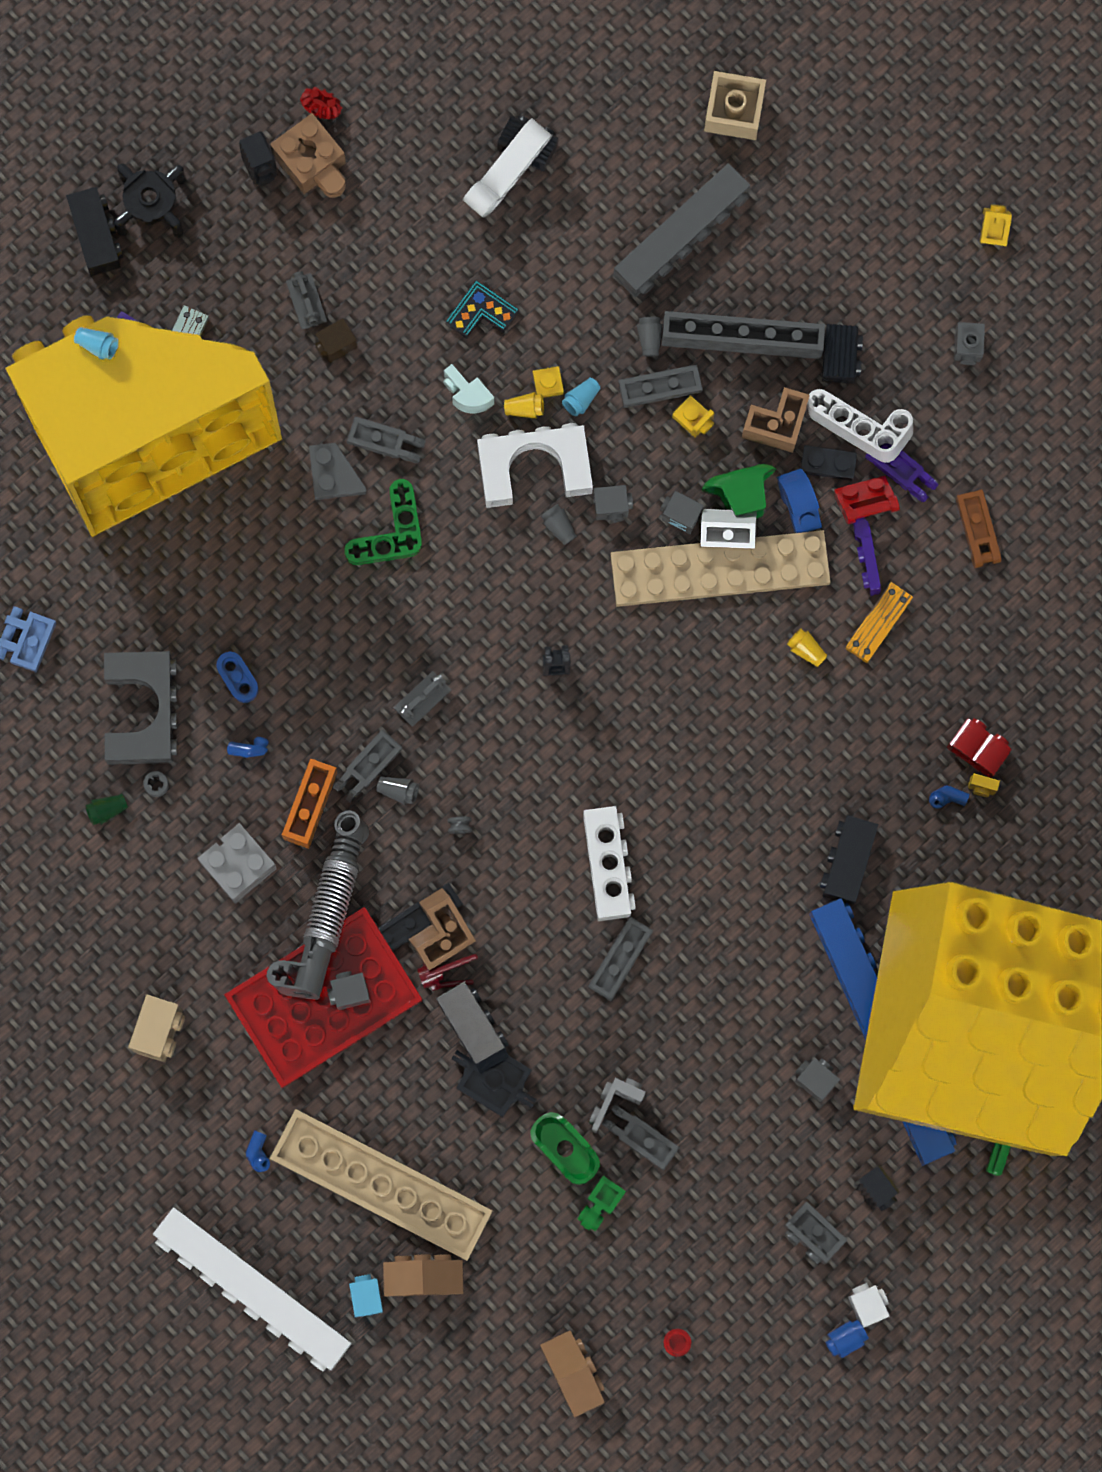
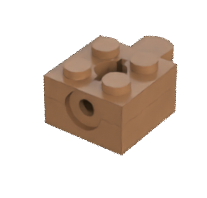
(311, 157)

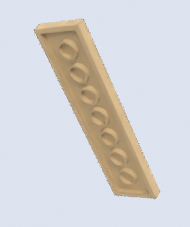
(705, 572)
(381, 1185)

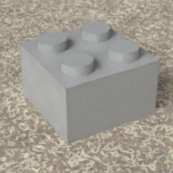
(237, 863)

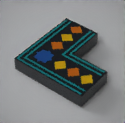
(478, 304)

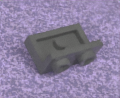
(814, 1233)

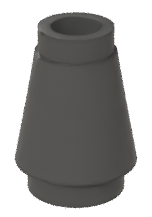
(650, 335)
(559, 524)
(398, 789)

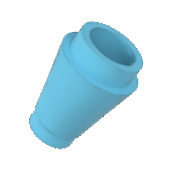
(97, 342)
(580, 397)

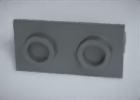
(306, 300)
(422, 698)

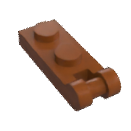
(978, 528)

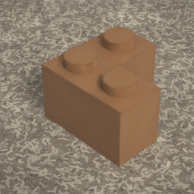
(780, 427)
(445, 935)
(423, 1276)
(574, 1373)

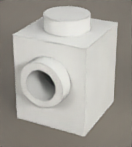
(869, 1304)

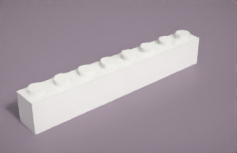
(252, 1289)

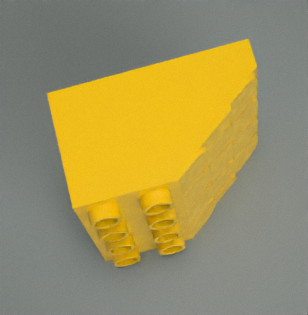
(145, 419)
(986, 1019)

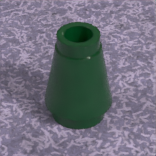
(105, 808)

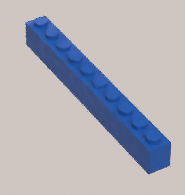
(858, 982)

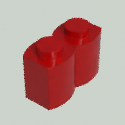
(979, 747)

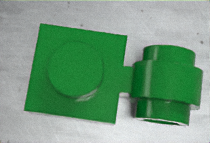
(605, 1197)

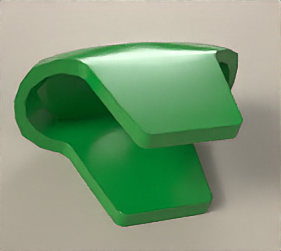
(741, 489)
(549, 1132)

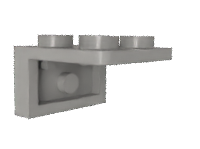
(628, 1090)

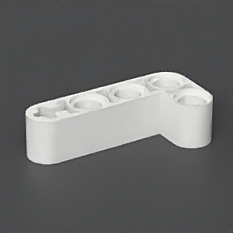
(507, 169)
(858, 421)

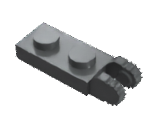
(383, 439)
(369, 764)
(643, 1139)

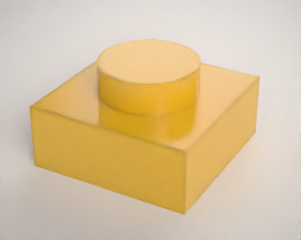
(548, 382)
(983, 785)

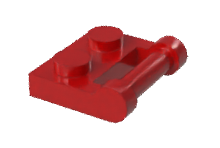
(866, 499)

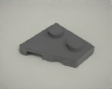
(332, 473)

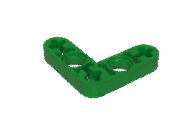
(402, 531)

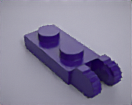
(904, 472)
(866, 554)

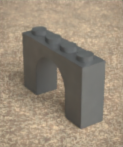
(155, 742)

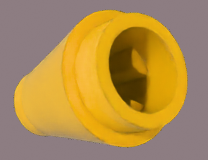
(525, 406)
(806, 647)

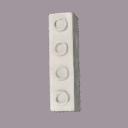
(606, 906)

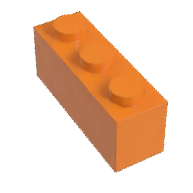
(309, 803)

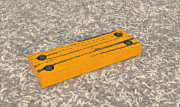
(879, 622)

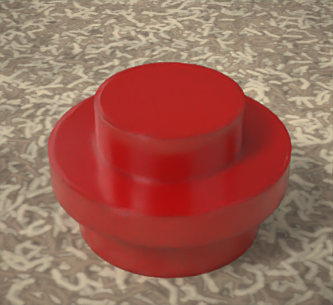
(677, 1342)

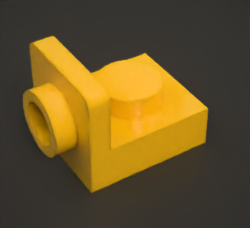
(996, 225)
(694, 417)

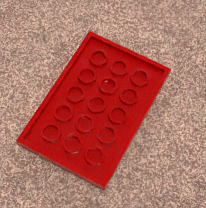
(304, 1032)

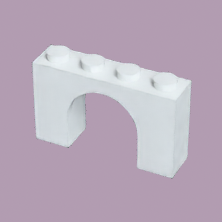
(565, 444)

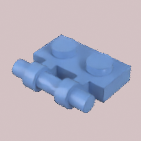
(32, 641)

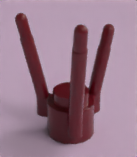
(432, 977)

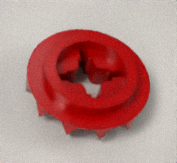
(321, 103)

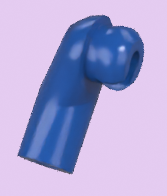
(248, 750)
(946, 795)
(255, 1154)

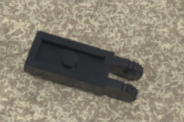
(556, 661)

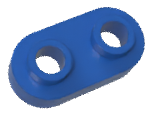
(238, 677)

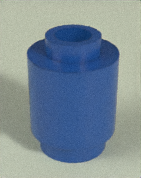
(846, 1339)

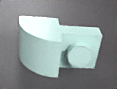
(471, 396)

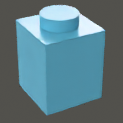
(366, 1296)

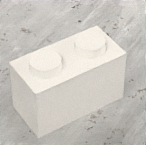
(725, 529)

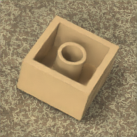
(735, 105)
(157, 1028)

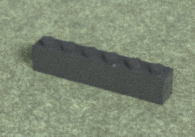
(682, 230)
(743, 335)

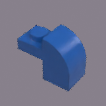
(801, 501)

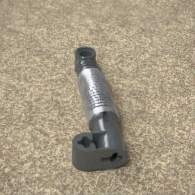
(321, 937)

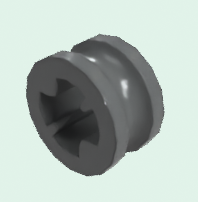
(149, 789)
(459, 825)

